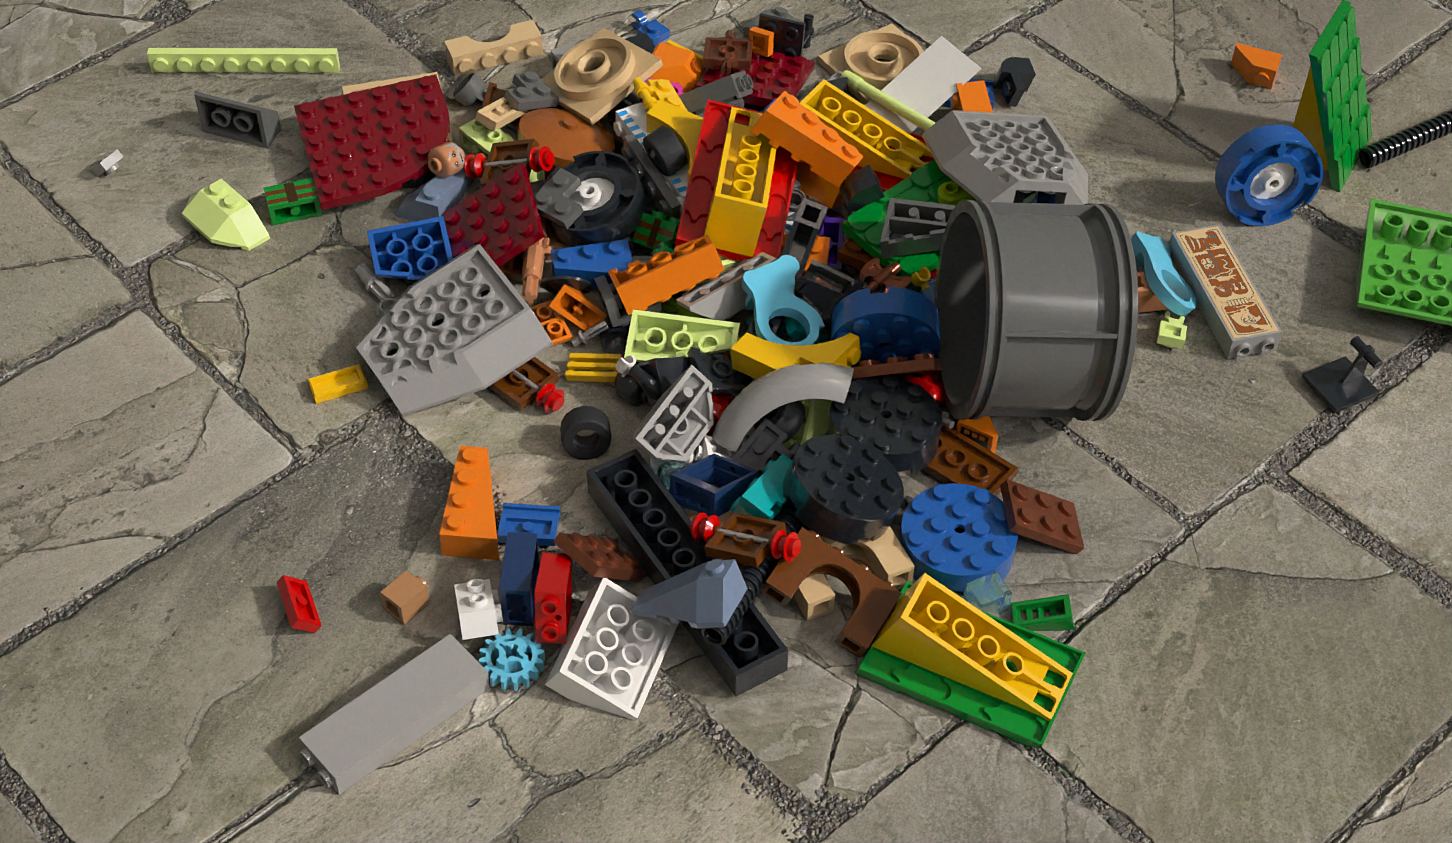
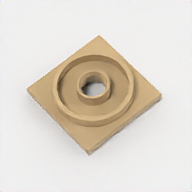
(862, 57)
(595, 92)

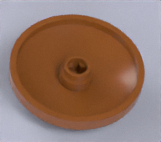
(564, 134)

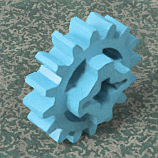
(512, 659)

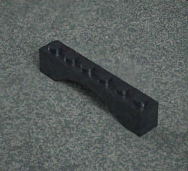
(800, 245)

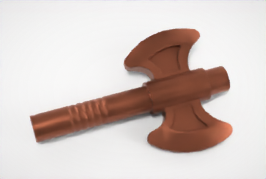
(883, 278)

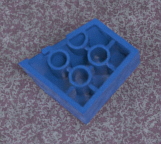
(410, 249)

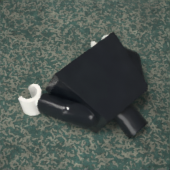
(654, 374)

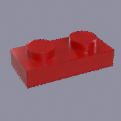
(298, 604)

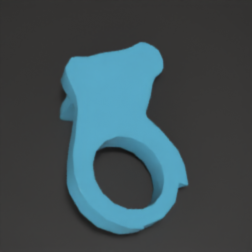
(1163, 279)
(772, 295)

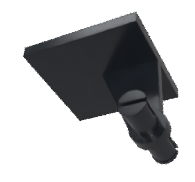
(789, 35)
(825, 298)
(1343, 382)

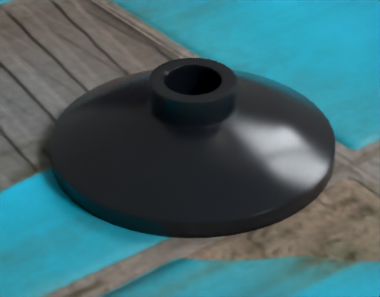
(554, 283)

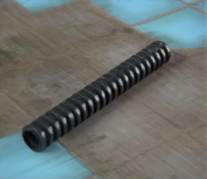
(1406, 140)
(754, 579)

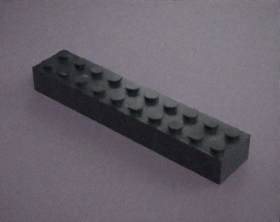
(662, 542)

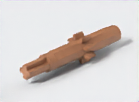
(533, 264)

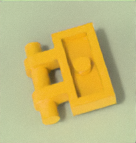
(654, 91)

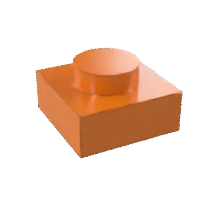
(762, 41)

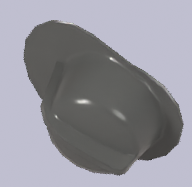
(467, 88)

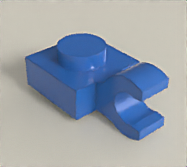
(654, 29)

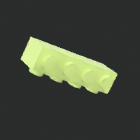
(478, 139)

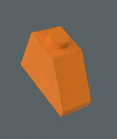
(1256, 65)

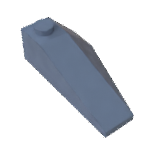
(434, 197)
(700, 596)

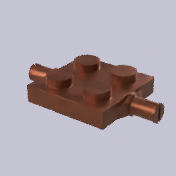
(727, 53)

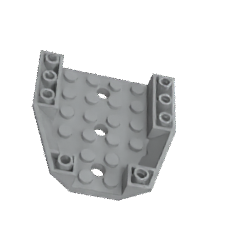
(1006, 153)
(464, 354)

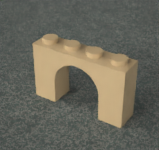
(882, 555)

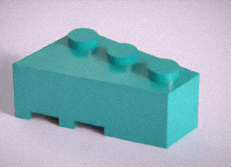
(765, 495)

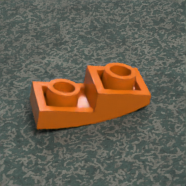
(552, 323)

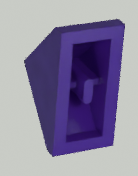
(832, 229)

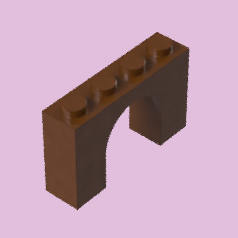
(870, 595)

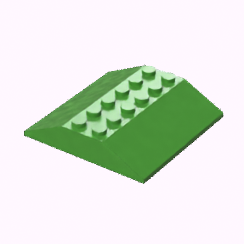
(1406, 262)

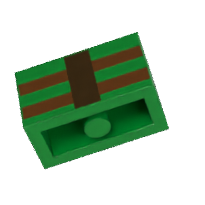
(292, 201)
(655, 229)

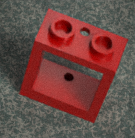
(553, 598)

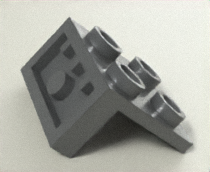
(613, 305)

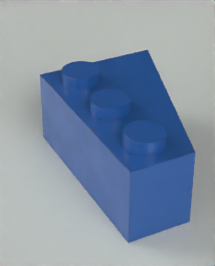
(591, 260)

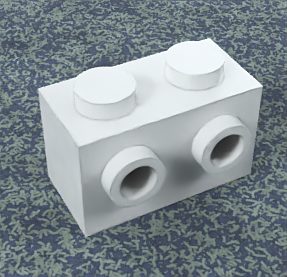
(478, 608)

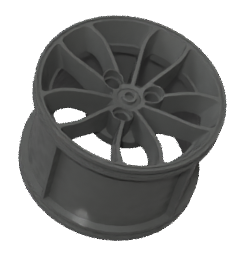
(1036, 310)

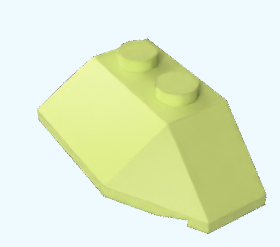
(225, 217)

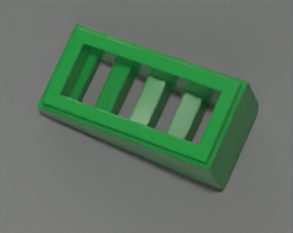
(1052, 604)

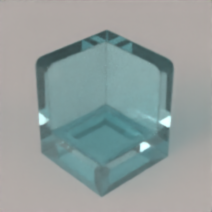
(988, 591)

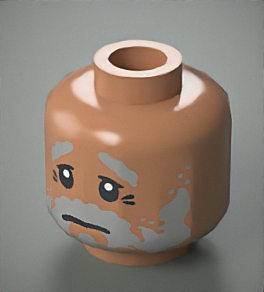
(446, 159)

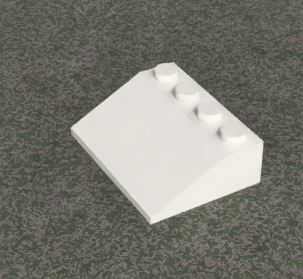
(611, 653)

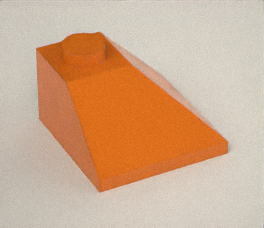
(678, 66)

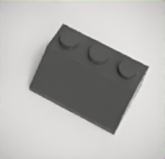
(237, 120)

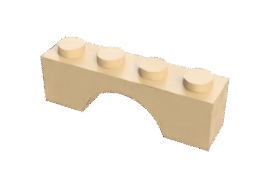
(520, 43)

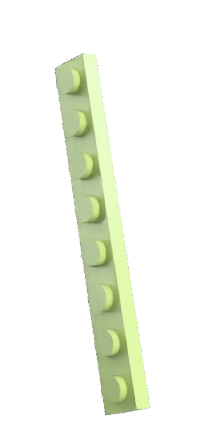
(244, 60)

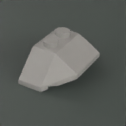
(724, 294)
(678, 419)

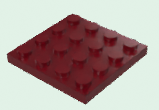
(769, 77)
(497, 217)

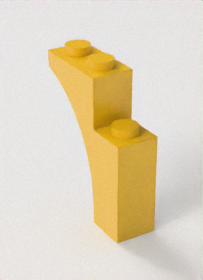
(682, 123)
(758, 356)

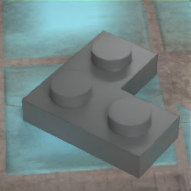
(530, 93)
(554, 200)

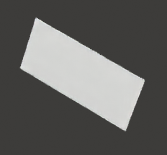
(927, 82)

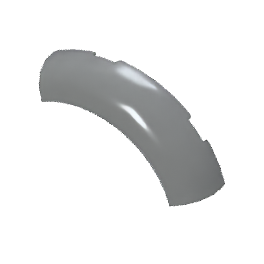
(777, 389)

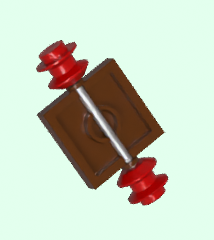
(507, 155)
(531, 382)
(745, 538)

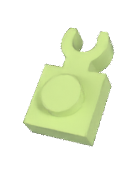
(1172, 332)

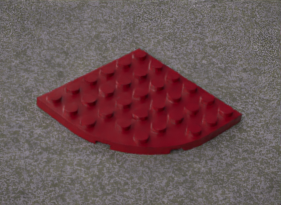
(372, 138)

